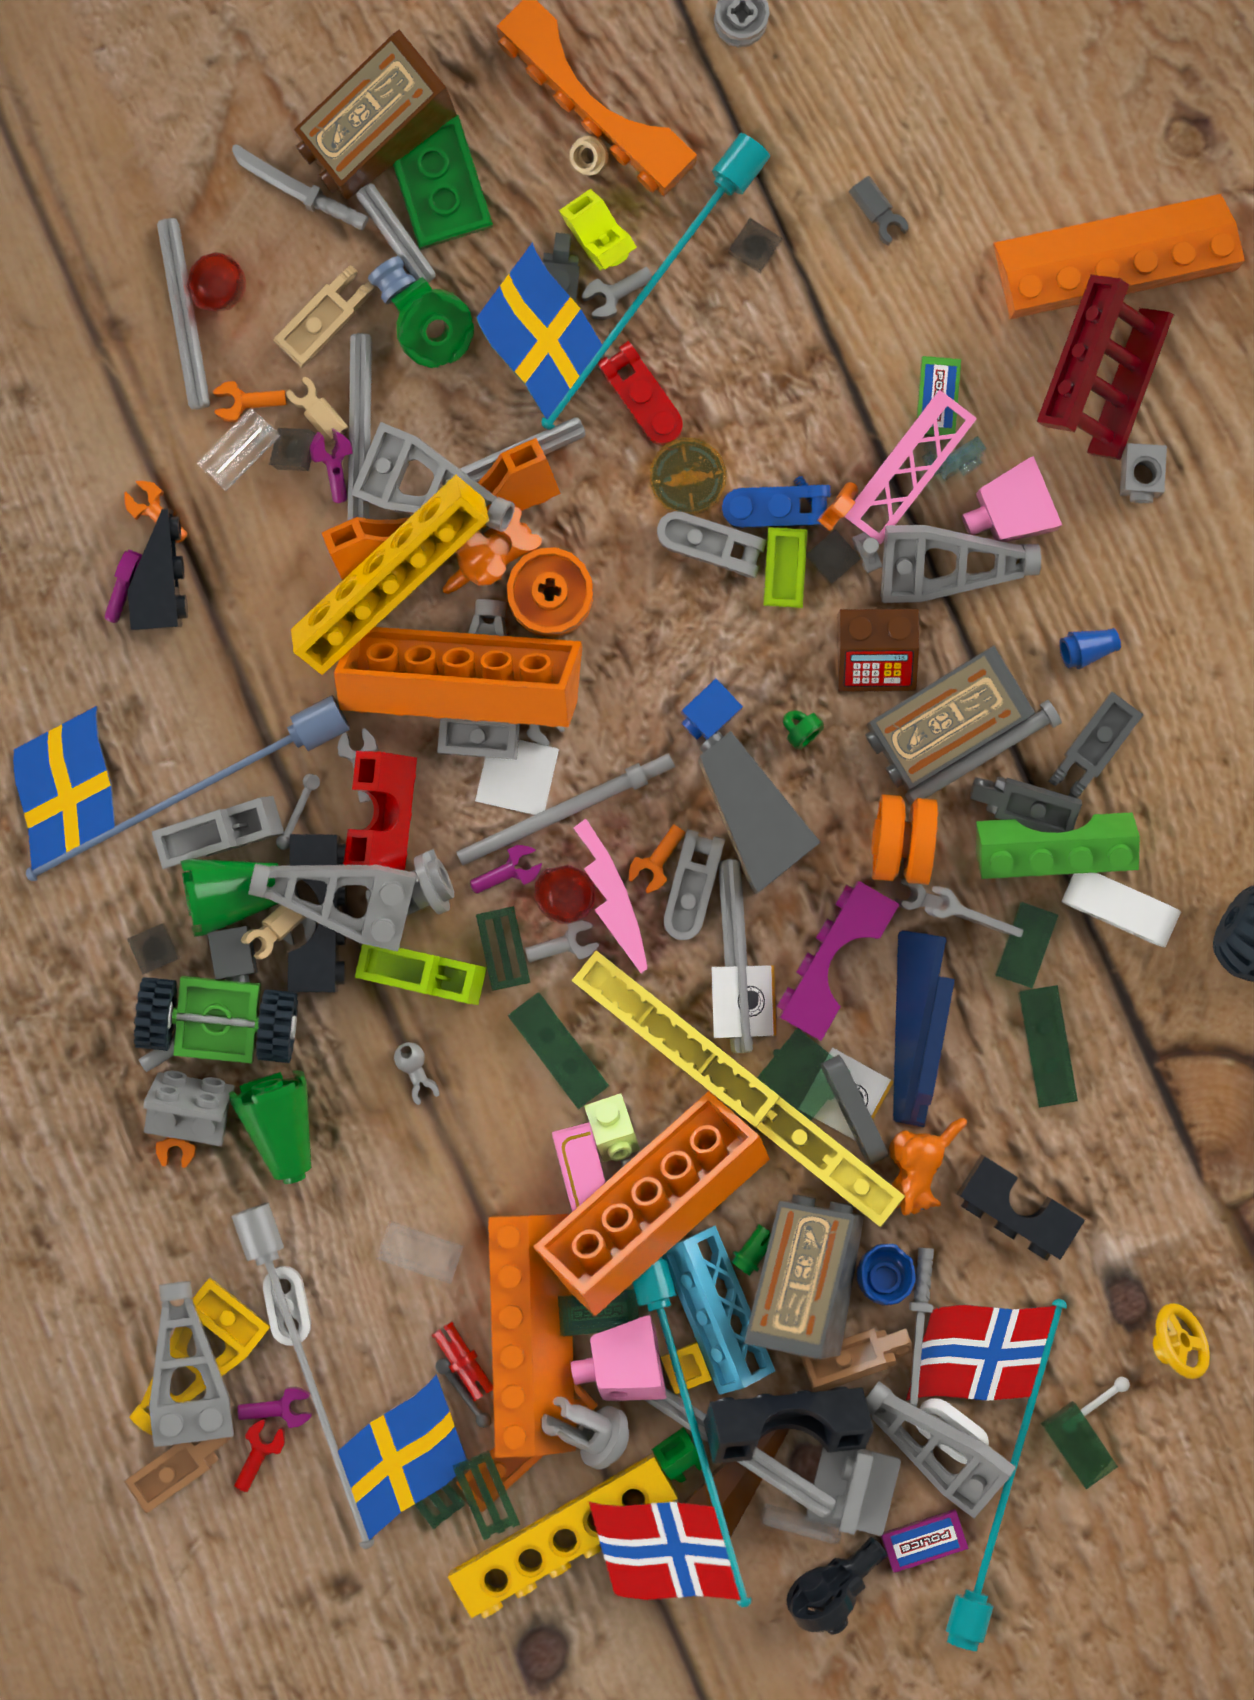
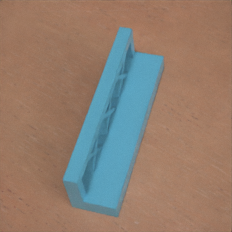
(711, 1314)

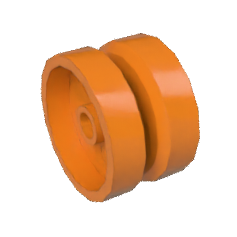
(544, 570)
(910, 839)

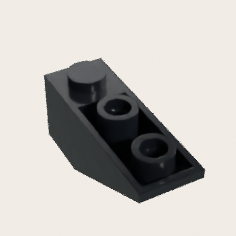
(154, 589)

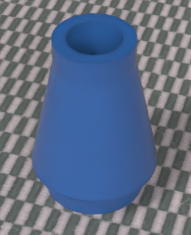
(1086, 647)

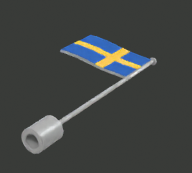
(395, 1455)

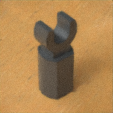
(877, 208)

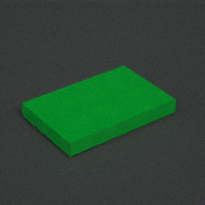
(442, 188)

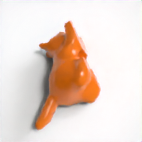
(487, 554)
(918, 1161)

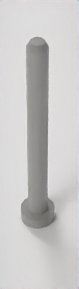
(1046, 716)

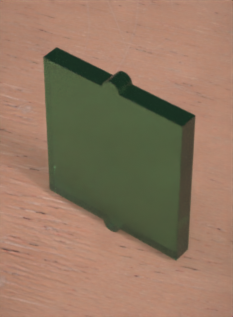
(798, 1075)

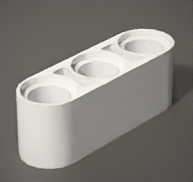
(1122, 907)

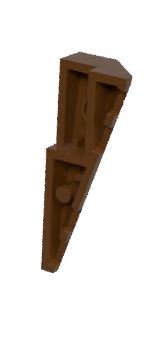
(737, 1483)

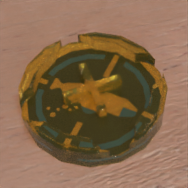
(688, 476)

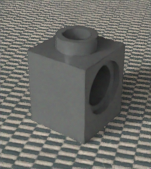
(230, 956)

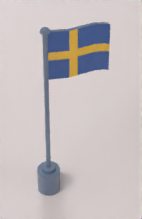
(70, 792)

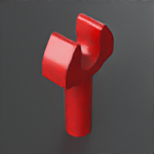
(258, 1453)

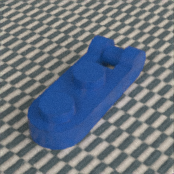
(775, 506)

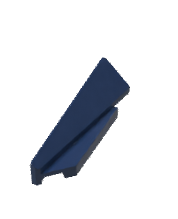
(920, 1024)

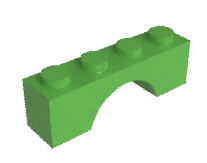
(1014, 850)

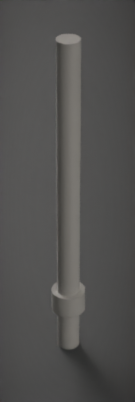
(635, 776)

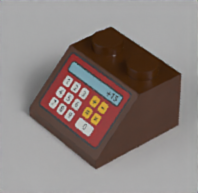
(877, 650)

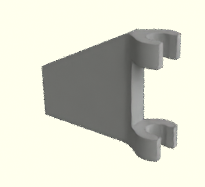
(948, 905)

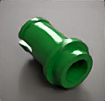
(752, 1251)

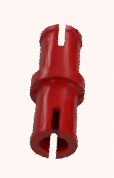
(463, 1361)

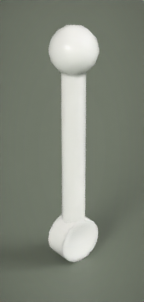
(1120, 1385)

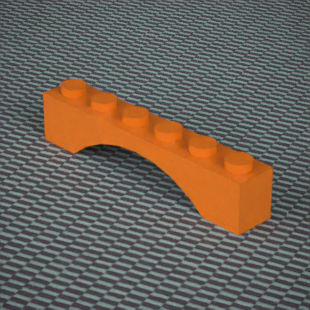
(652, 150)
(517, 476)

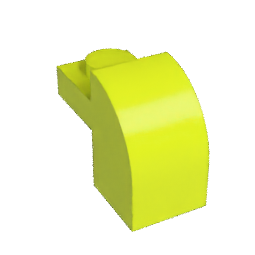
(597, 230)

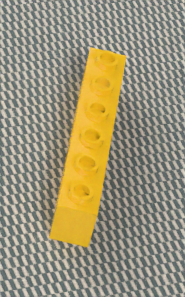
(389, 574)
(470, 1579)

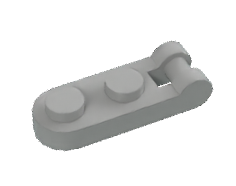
(710, 542)
(692, 886)

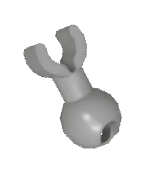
(412, 1064)

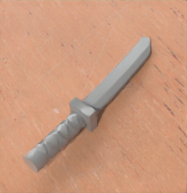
(312, 197)
(921, 1305)

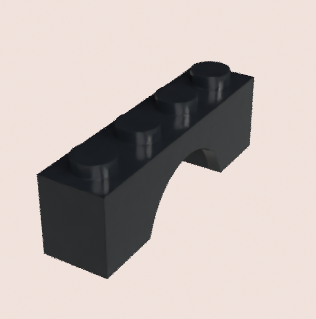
(317, 963)
(832, 1417)

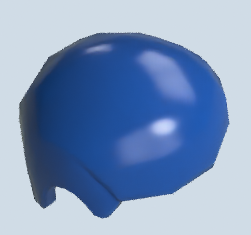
(886, 1274)

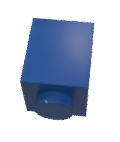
(710, 711)

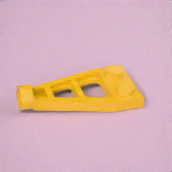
(230, 1321)

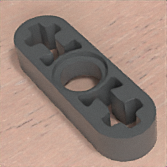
(854, 1110)

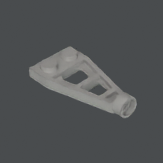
(386, 467)
(905, 558)
(481, 737)
(386, 908)
(195, 1419)
(976, 1481)

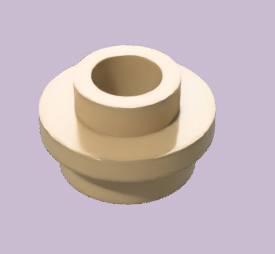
(579, 156)

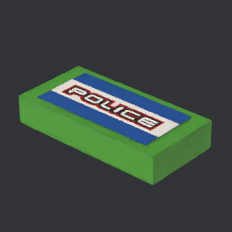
(937, 375)

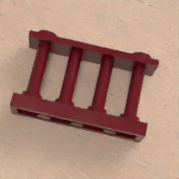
(1081, 360)

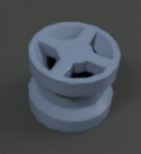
(391, 278)

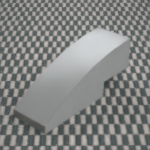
(218, 831)

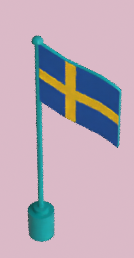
(546, 332)

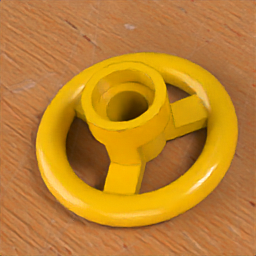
(1174, 1344)

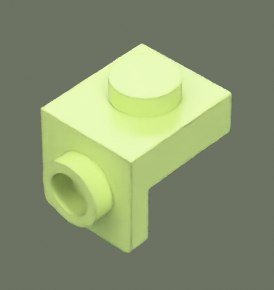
(612, 1128)

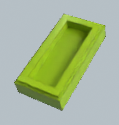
(785, 567)

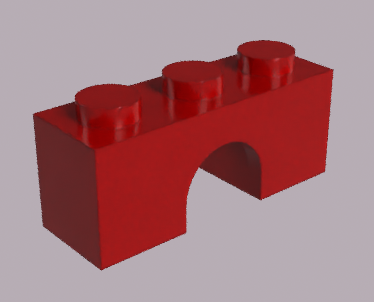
(390, 785)

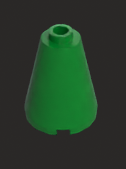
(219, 893)
(277, 1122)

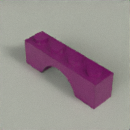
(811, 1003)

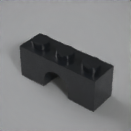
(988, 1192)

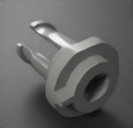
(431, 885)
(600, 1435)

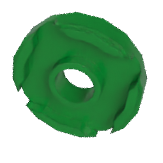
(416, 317)

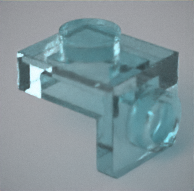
(963, 459)

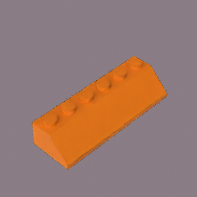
(1139, 247)
(461, 676)
(652, 1202)
(527, 1344)

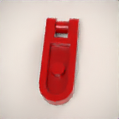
(642, 396)

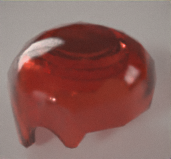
(216, 282)
(564, 894)

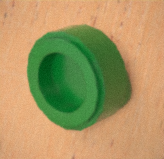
(805, 731)

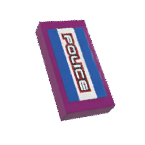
(924, 1541)

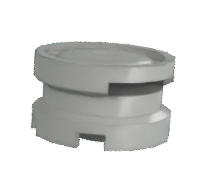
(741, 21)

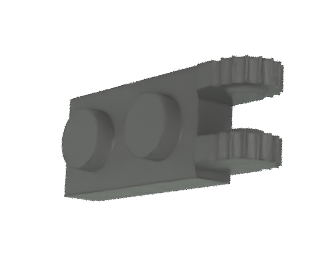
(1098, 742)

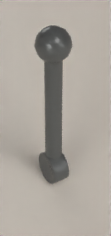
(482, 1419)

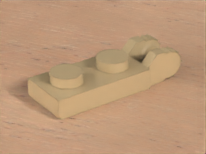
(321, 318)

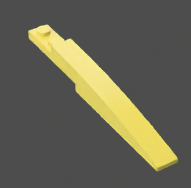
(738, 1088)

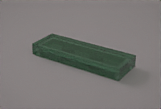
(1047, 1046)
(558, 1050)

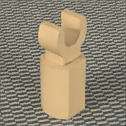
(319, 412)
(273, 929)

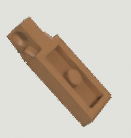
(859, 1357)
(172, 1471)

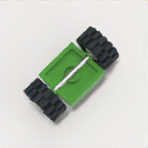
(216, 1019)

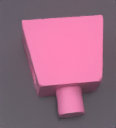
(1014, 505)
(624, 1363)

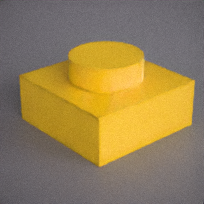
(692, 1366)

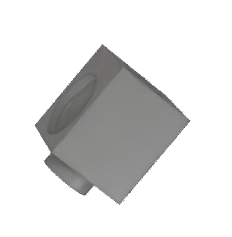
(1147, 455)

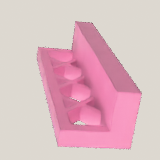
(900, 454)

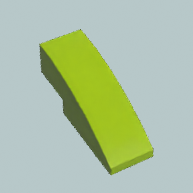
(422, 973)

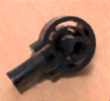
(832, 1590)

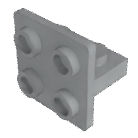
(187, 1107)
(861, 1486)

